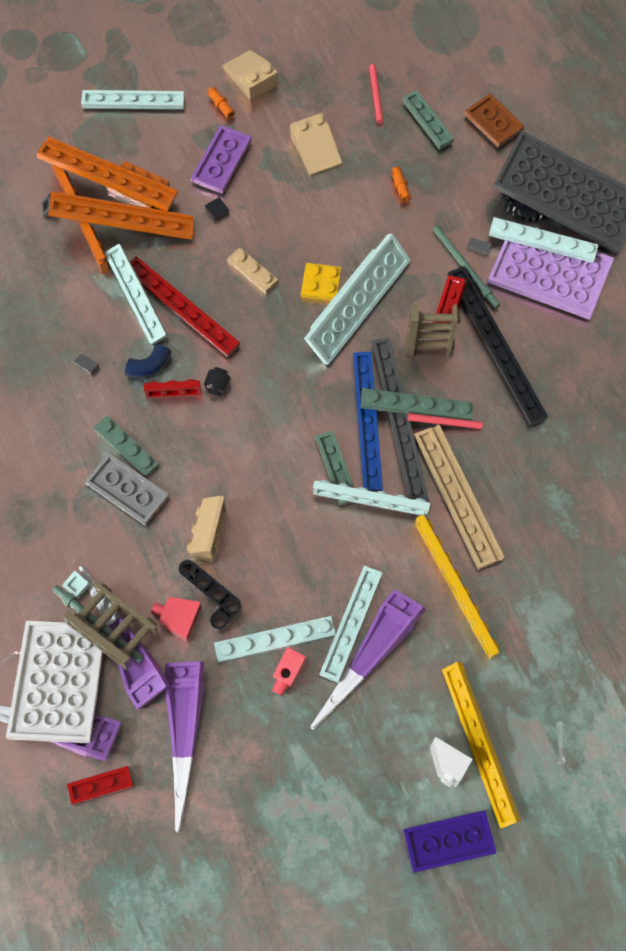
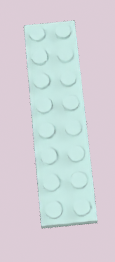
(357, 299)

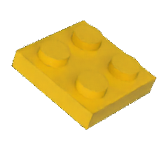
(320, 282)

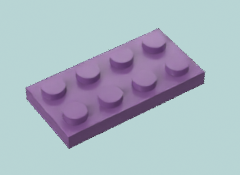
(221, 159)

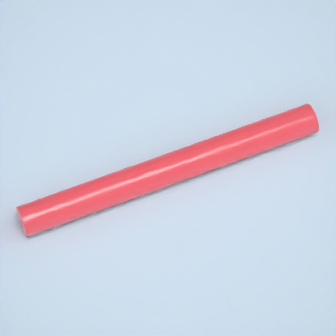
(376, 94)
(444, 421)

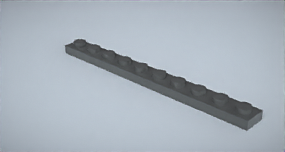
(400, 426)

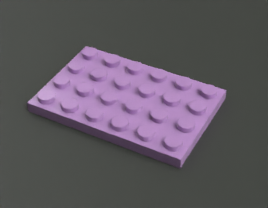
(551, 277)

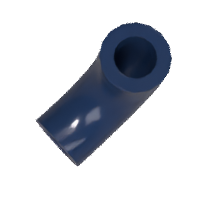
(149, 365)

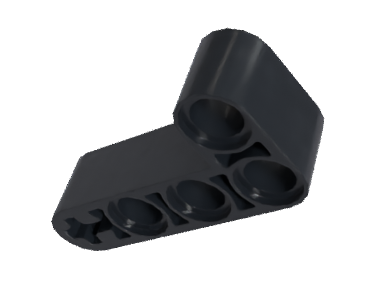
(208, 591)

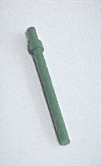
(486, 291)
(70, 600)

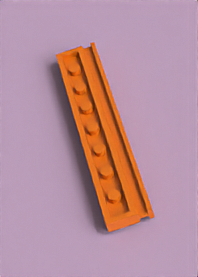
(107, 173)
(121, 215)
(88, 230)

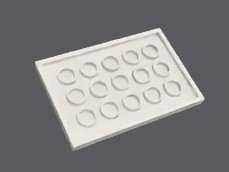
(55, 685)

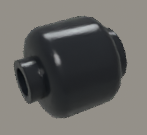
(217, 381)

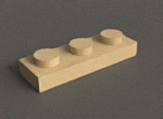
(252, 270)

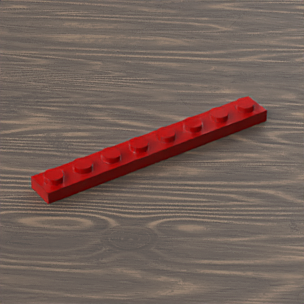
(185, 308)

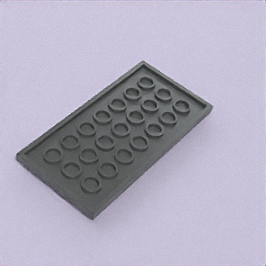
(565, 191)

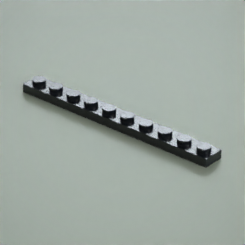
(500, 350)

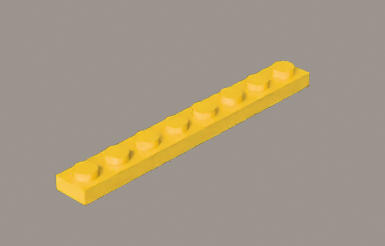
(461, 593)
(481, 745)

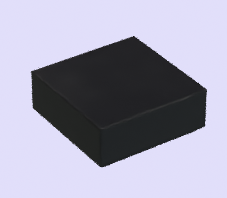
(216, 209)

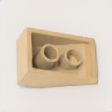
(252, 74)
(315, 144)

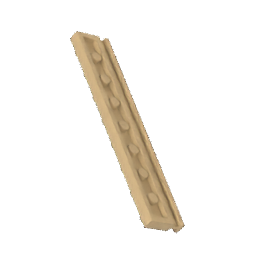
(459, 497)

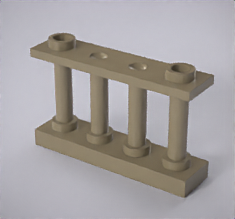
(415, 325)
(106, 644)

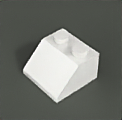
(449, 762)

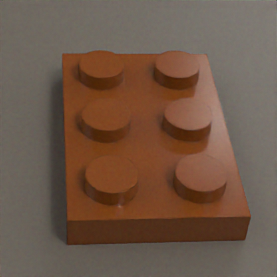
(494, 120)

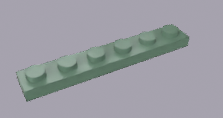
(415, 404)

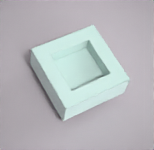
(76, 584)

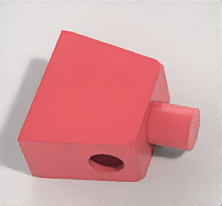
(178, 616)
(290, 661)

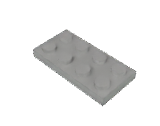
(127, 489)

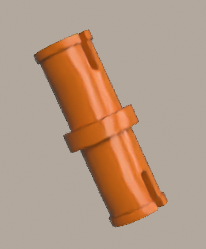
(221, 102)
(400, 184)

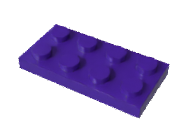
(449, 841)

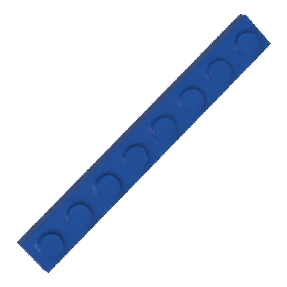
(367, 424)

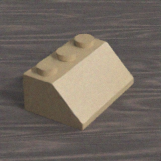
(207, 529)

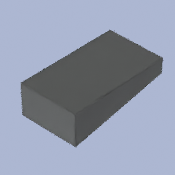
(479, 246)
(86, 364)

